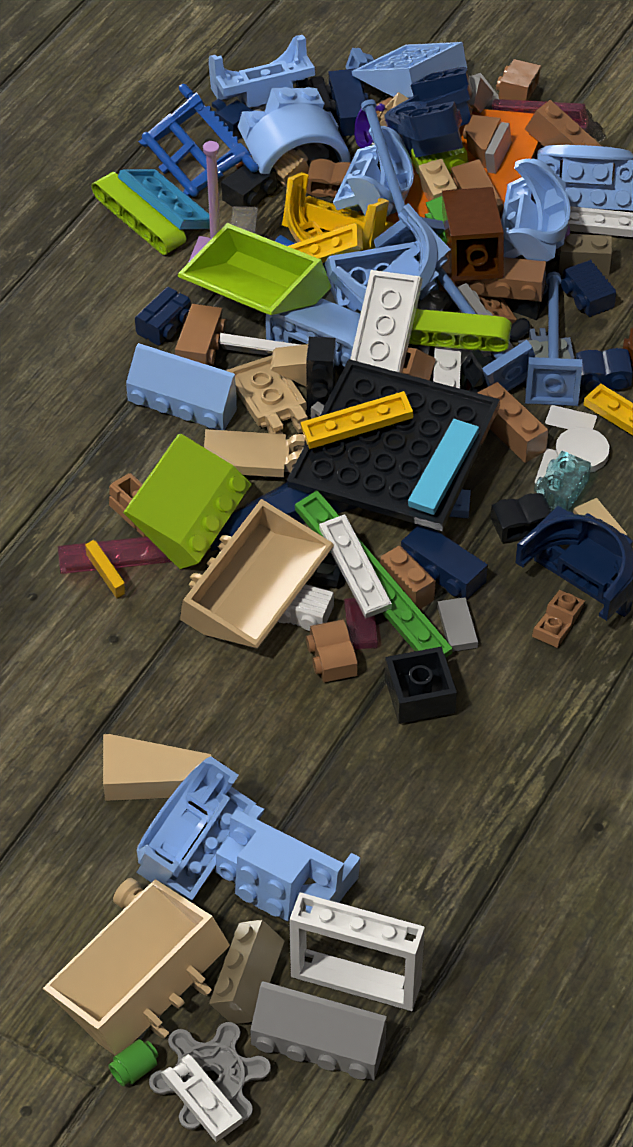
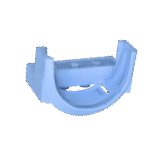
(589, 174)
(180, 823)

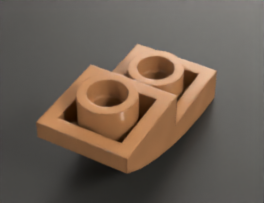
(558, 619)

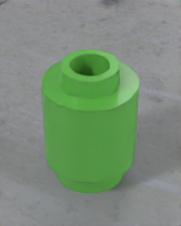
(133, 1062)

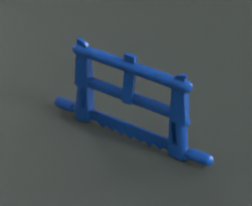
(172, 123)

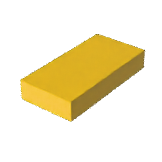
(105, 568)

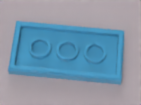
(166, 198)

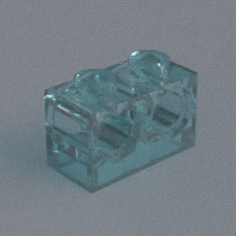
(563, 480)

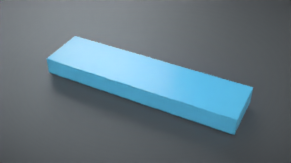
(443, 466)

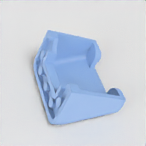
(317, 320)

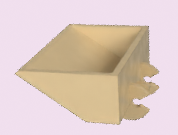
(253, 577)
(139, 967)

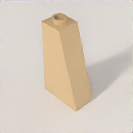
(144, 768)

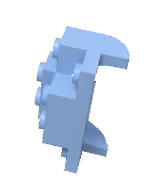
(255, 84)
(365, 181)
(532, 227)

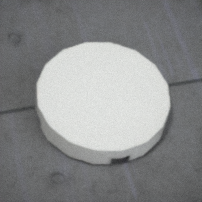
(585, 444)

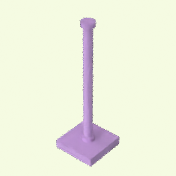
(211, 150)

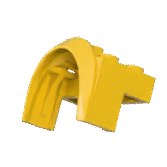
(310, 212)

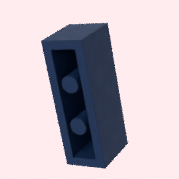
(348, 97)
(446, 561)

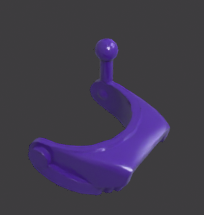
(362, 128)

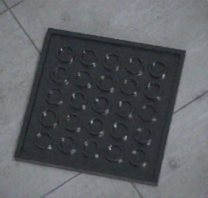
(386, 464)

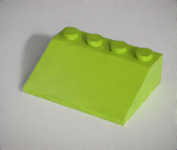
(187, 501)

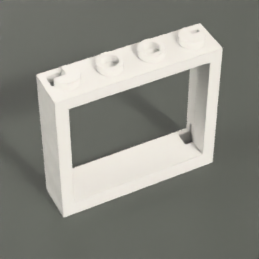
(362, 929)

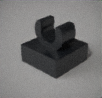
(473, 367)

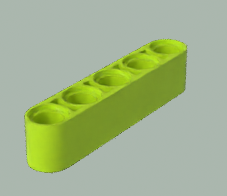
(138, 214)
(460, 330)

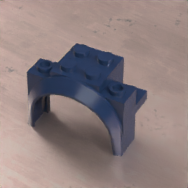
(595, 561)

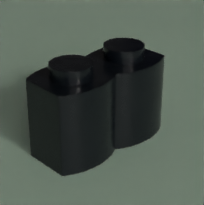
(518, 517)

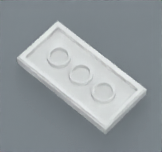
(386, 319)

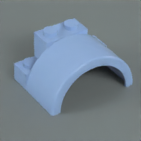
(289, 121)

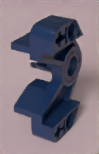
(435, 112)

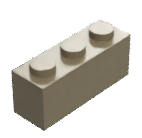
(247, 964)

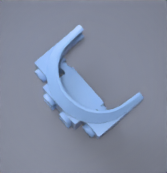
(427, 249)
(274, 866)

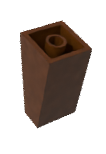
(473, 234)

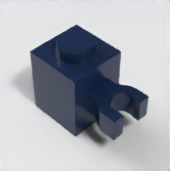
(230, 114)

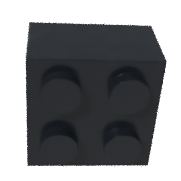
(420, 685)

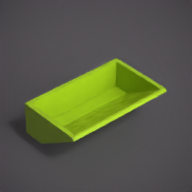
(257, 272)

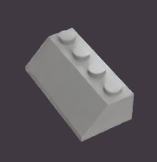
(318, 1031)

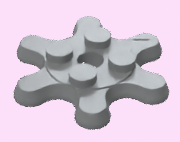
(216, 1056)

